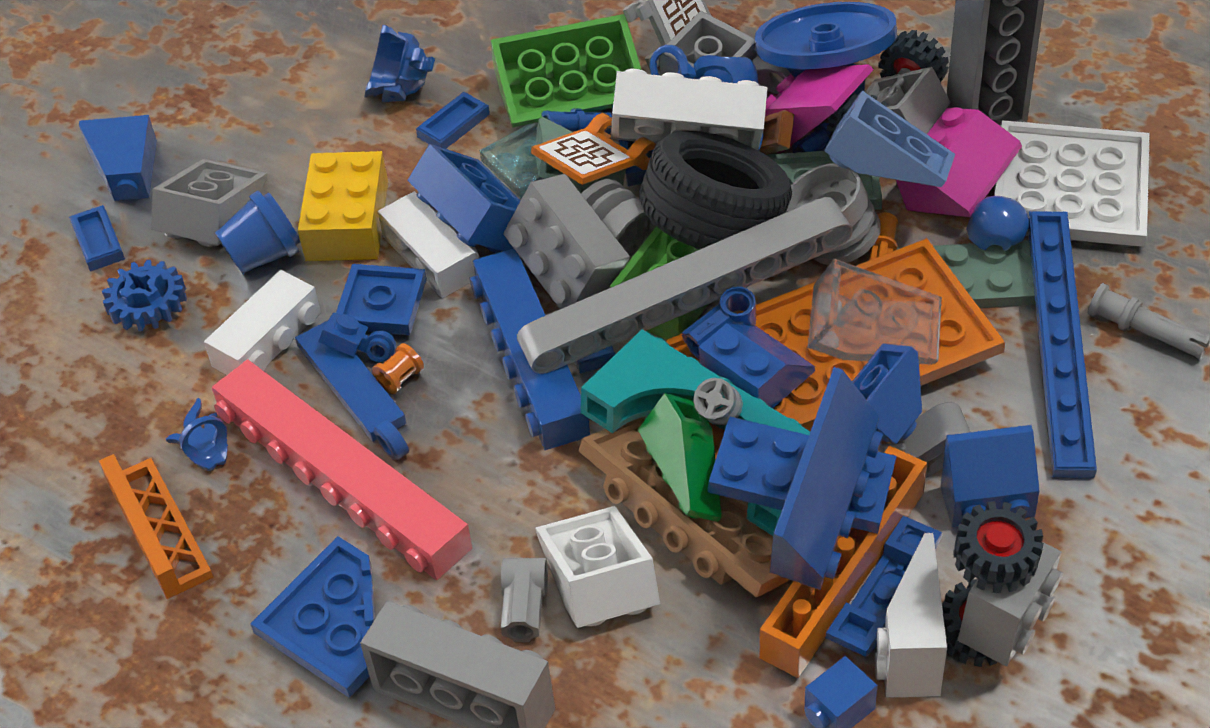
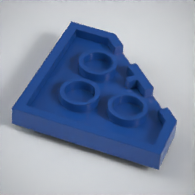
(325, 616)

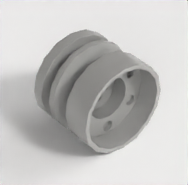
(852, 199)
(620, 213)

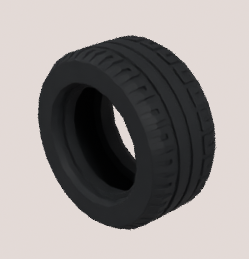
(711, 187)

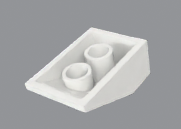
(599, 566)
(914, 635)

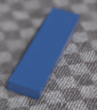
(351, 383)

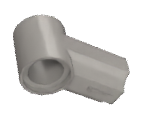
(523, 586)

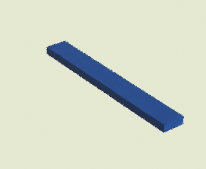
(1061, 346)

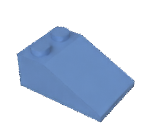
(887, 146)

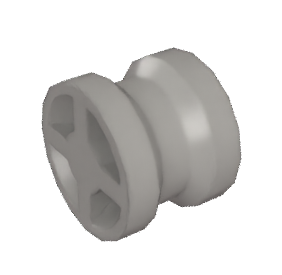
(710, 396)

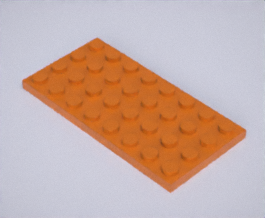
(964, 329)

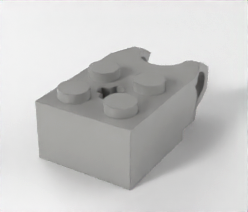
(711, 36)

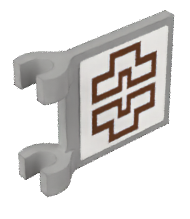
(666, 16)

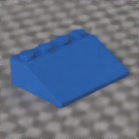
(825, 485)

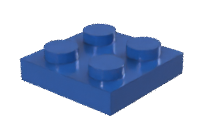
(383, 297)

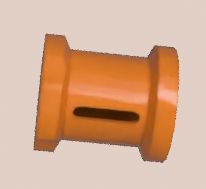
(398, 368)

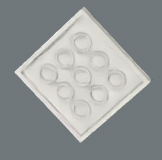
(1084, 172)

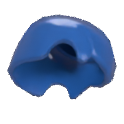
(998, 222)

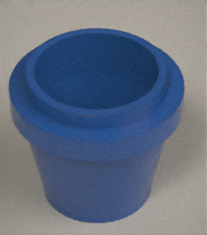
(258, 234)

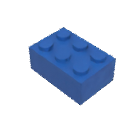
(465, 197)

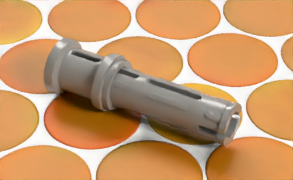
(1131, 314)

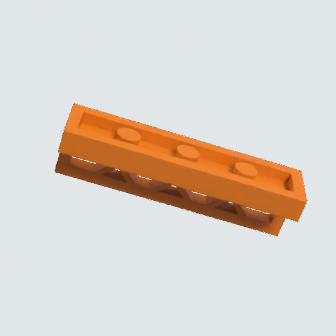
(142, 525)

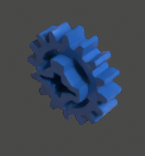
(144, 295)

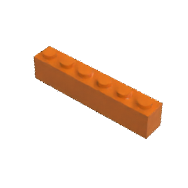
(805, 613)

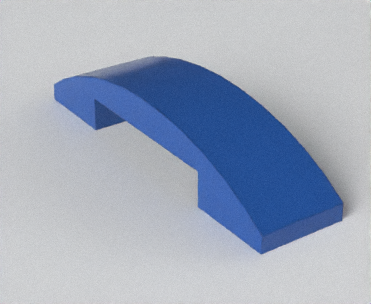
(858, 622)

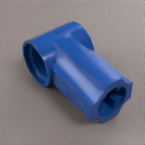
(731, 300)

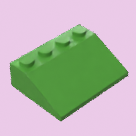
(562, 67)

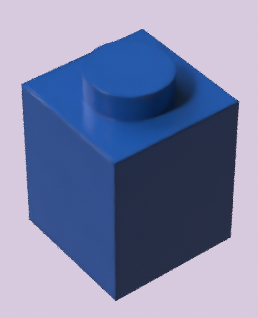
(840, 696)

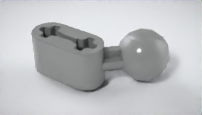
(929, 436)

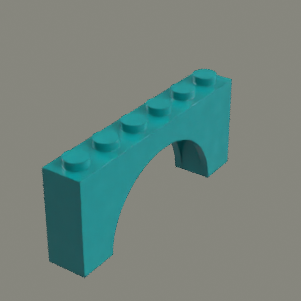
(641, 375)

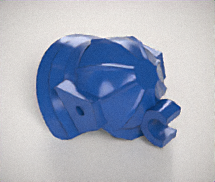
(398, 66)

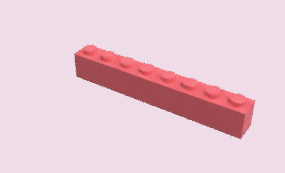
(343, 470)

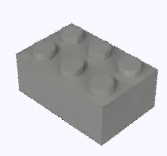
(564, 241)

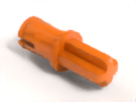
(886, 240)

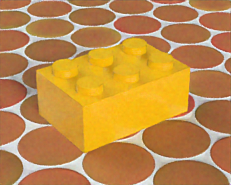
(342, 206)

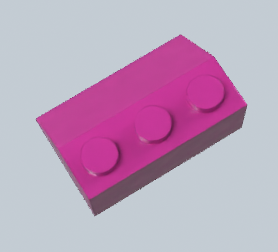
(980, 159)

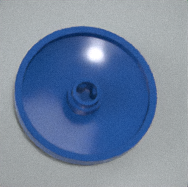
(826, 35)

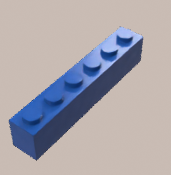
(509, 306)

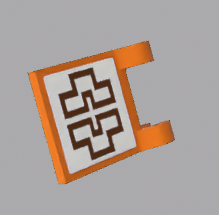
(592, 153)

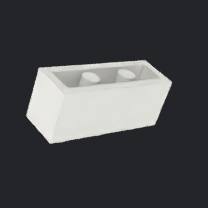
(428, 243)
(264, 324)

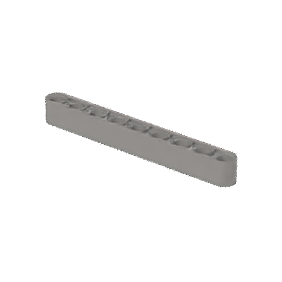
(683, 285)

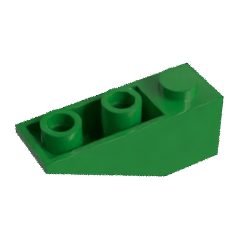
(685, 454)

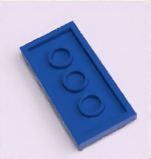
(761, 461)

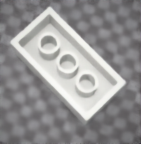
(670, 103)

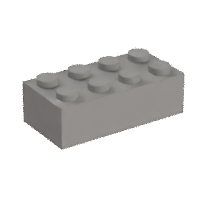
(456, 671)

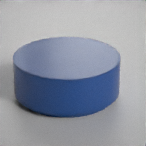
(391, 440)

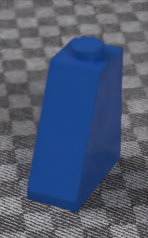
(122, 153)

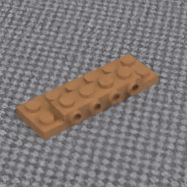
(718, 550)

